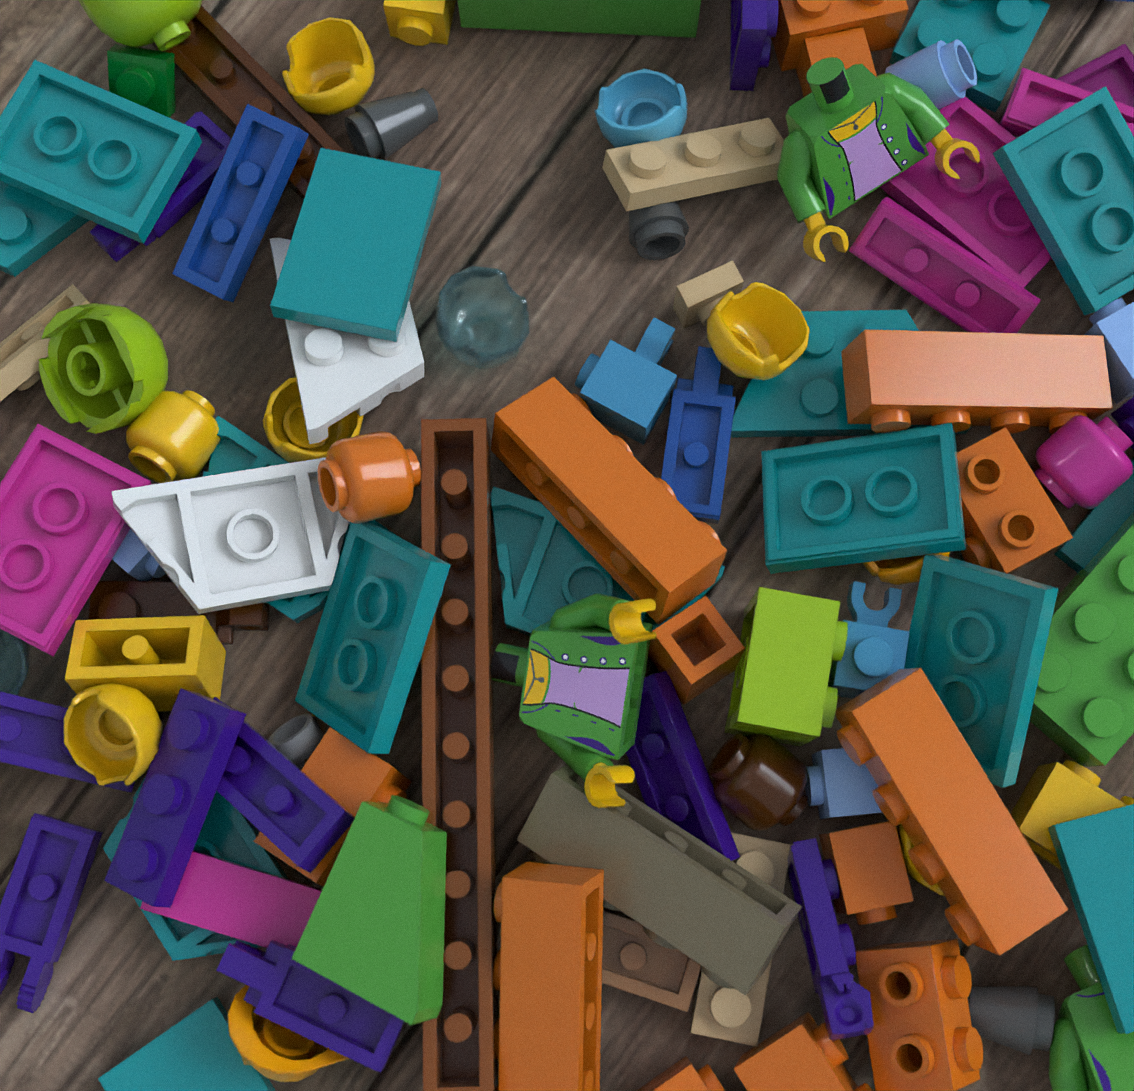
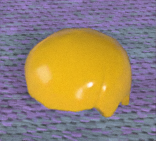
(329, 66)
(757, 332)
(287, 429)
(112, 732)

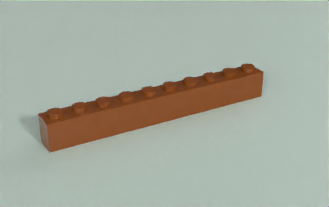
(460, 748)

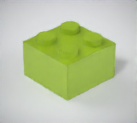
(786, 667)

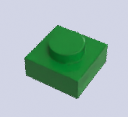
(143, 77)

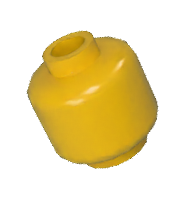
(173, 436)

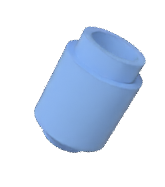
(939, 70)

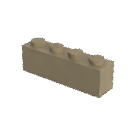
(663, 880)

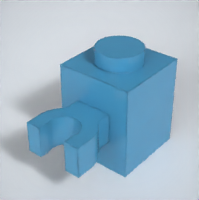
(630, 387)
(871, 647)

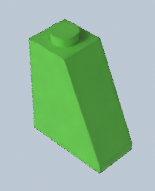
(384, 912)

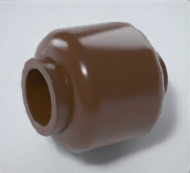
(759, 781)

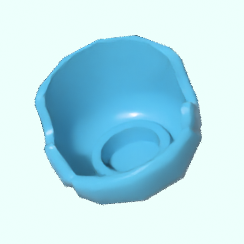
(641, 108)

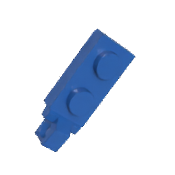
(699, 438)

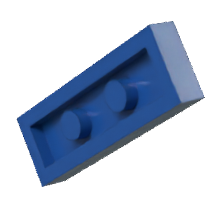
(240, 203)

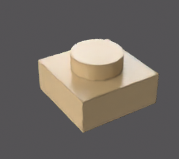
(699, 295)

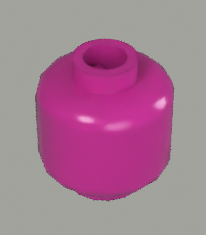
(1084, 461)

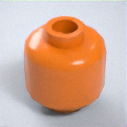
(368, 477)

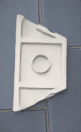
(345, 369)
(239, 534)

